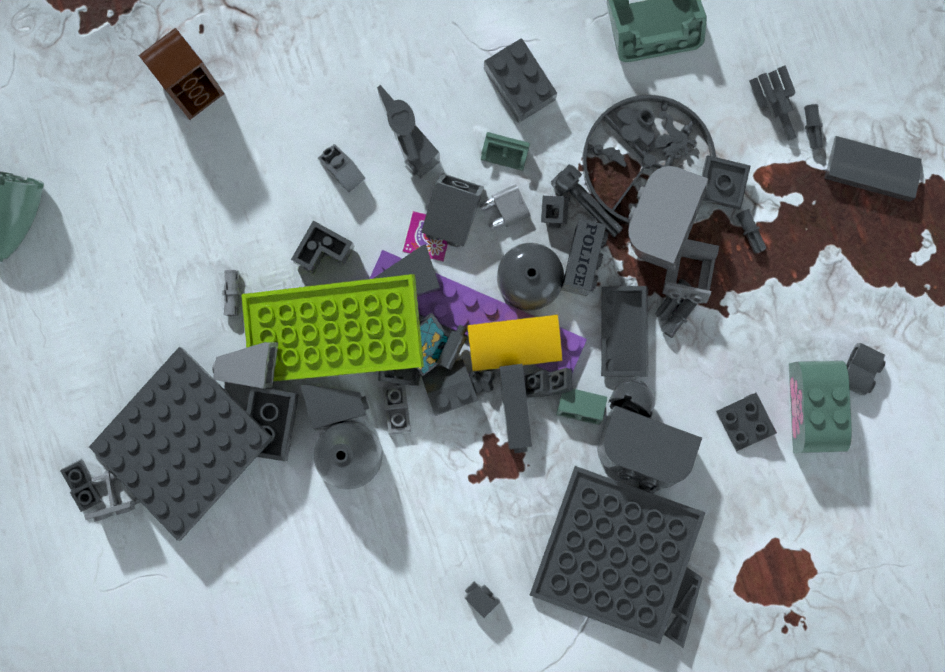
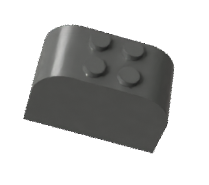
(646, 449)

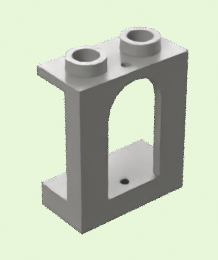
(697, 251)

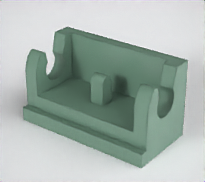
(505, 151)
(582, 406)

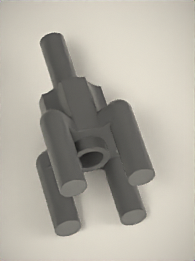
(777, 98)

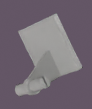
(108, 478)

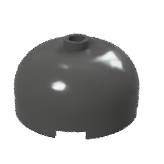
(526, 291)

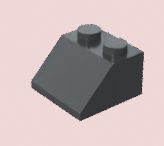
(449, 388)

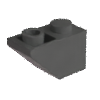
(341, 167)

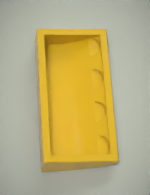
(515, 342)

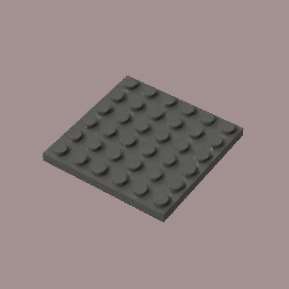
(180, 443)
(617, 554)

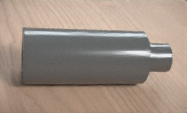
(452, 347)

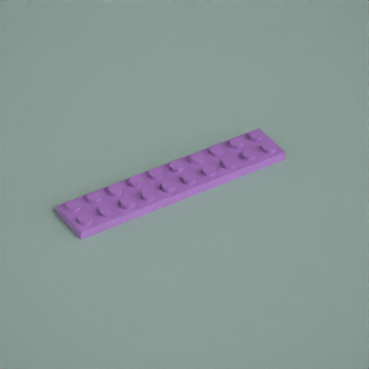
(465, 306)

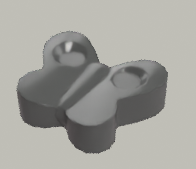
(483, 381)

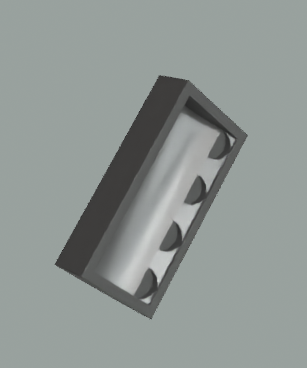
(874, 169)
(624, 331)

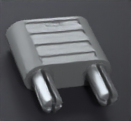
(509, 205)

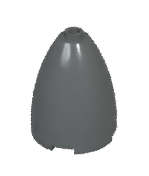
(361, 460)

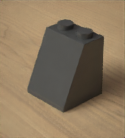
(452, 210)

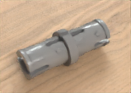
(231, 293)

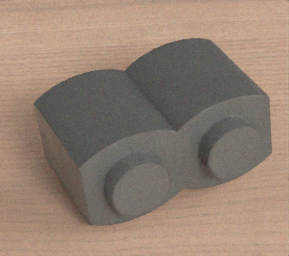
(862, 368)

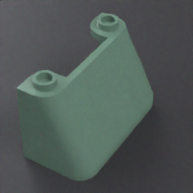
(656, 27)

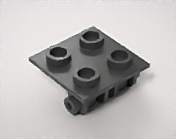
(746, 421)

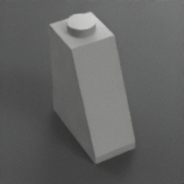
(248, 366)

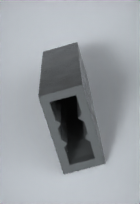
(420, 265)
(515, 407)

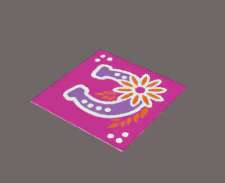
(415, 239)

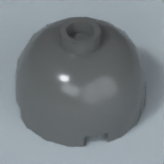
(633, 397)

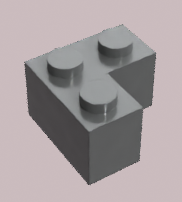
(320, 242)

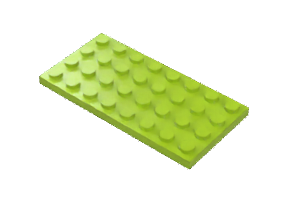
(338, 327)

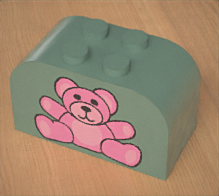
(820, 406)

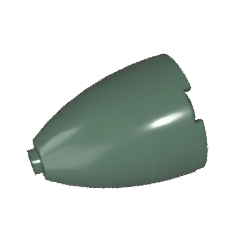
(17, 210)

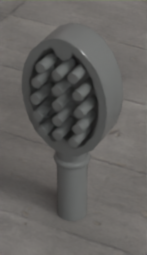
(402, 123)

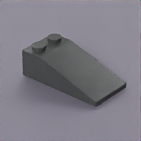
(427, 153)

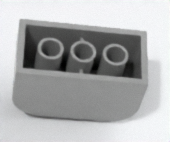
(665, 215)

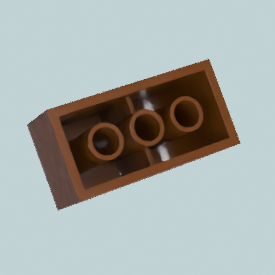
(182, 73)

